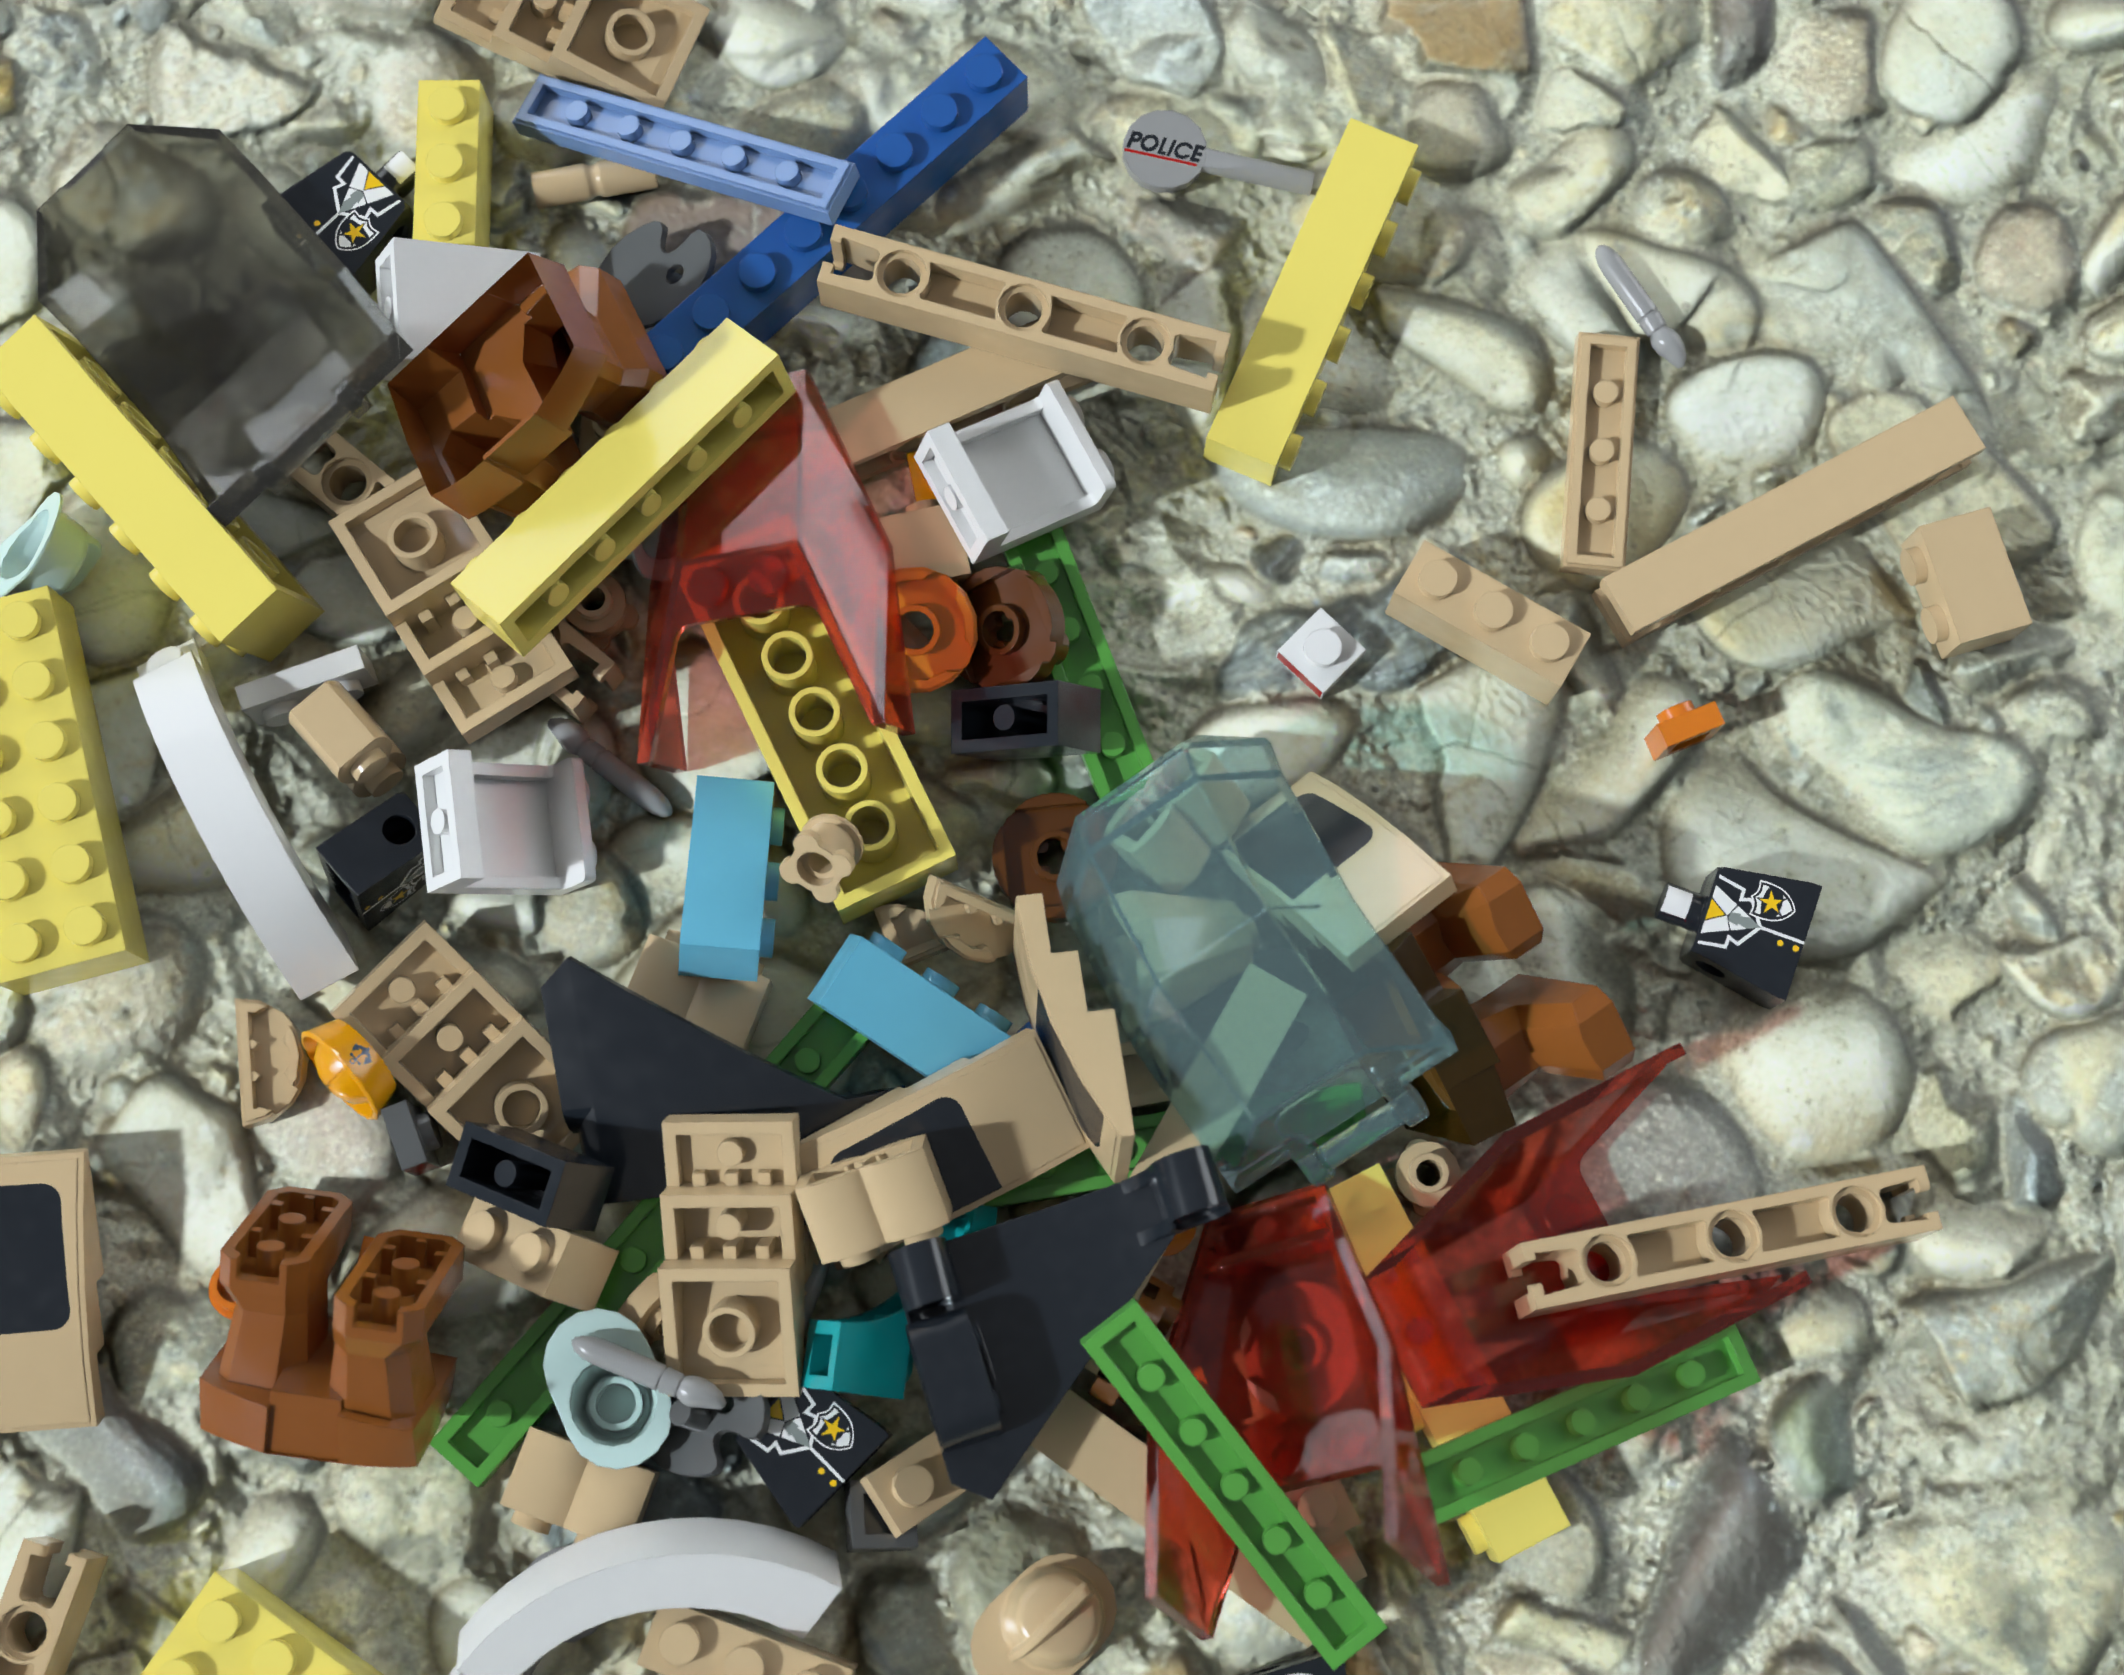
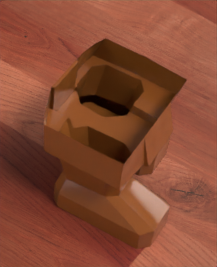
(531, 359)
(341, 1384)

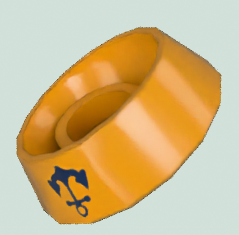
(349, 1067)

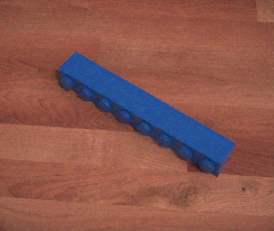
(897, 172)

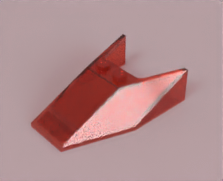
(769, 535)
(1451, 1293)
(1305, 1375)

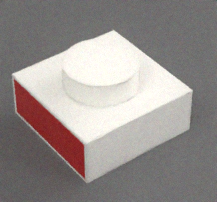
(1320, 653)

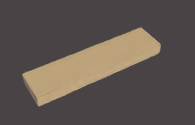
(1599, 454)

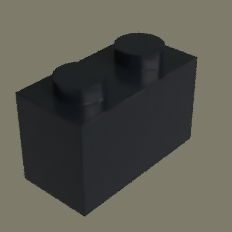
(1026, 721)
(530, 1176)

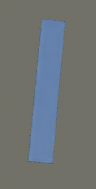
(687, 149)

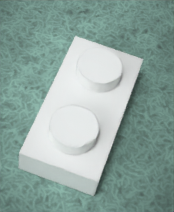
(275, 695)

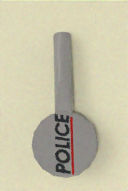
(1169, 153)

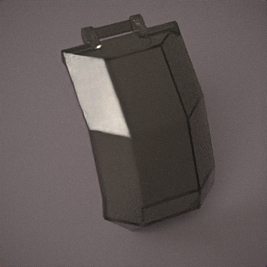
(212, 307)

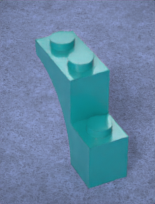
(871, 1349)

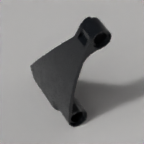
(634, 1063)
(1006, 1306)

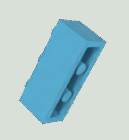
(730, 879)
(904, 1011)

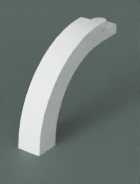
(238, 821)
(645, 1569)

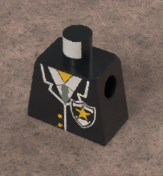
(357, 208)
(377, 860)
(1743, 929)
(812, 1449)

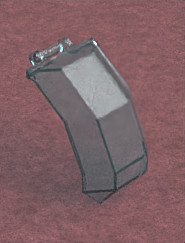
(1245, 962)

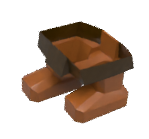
(1512, 1031)

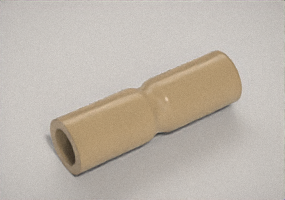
(586, 181)

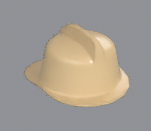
(1046, 1619)

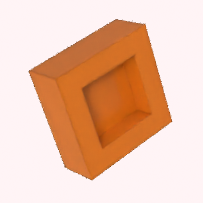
(1683, 727)

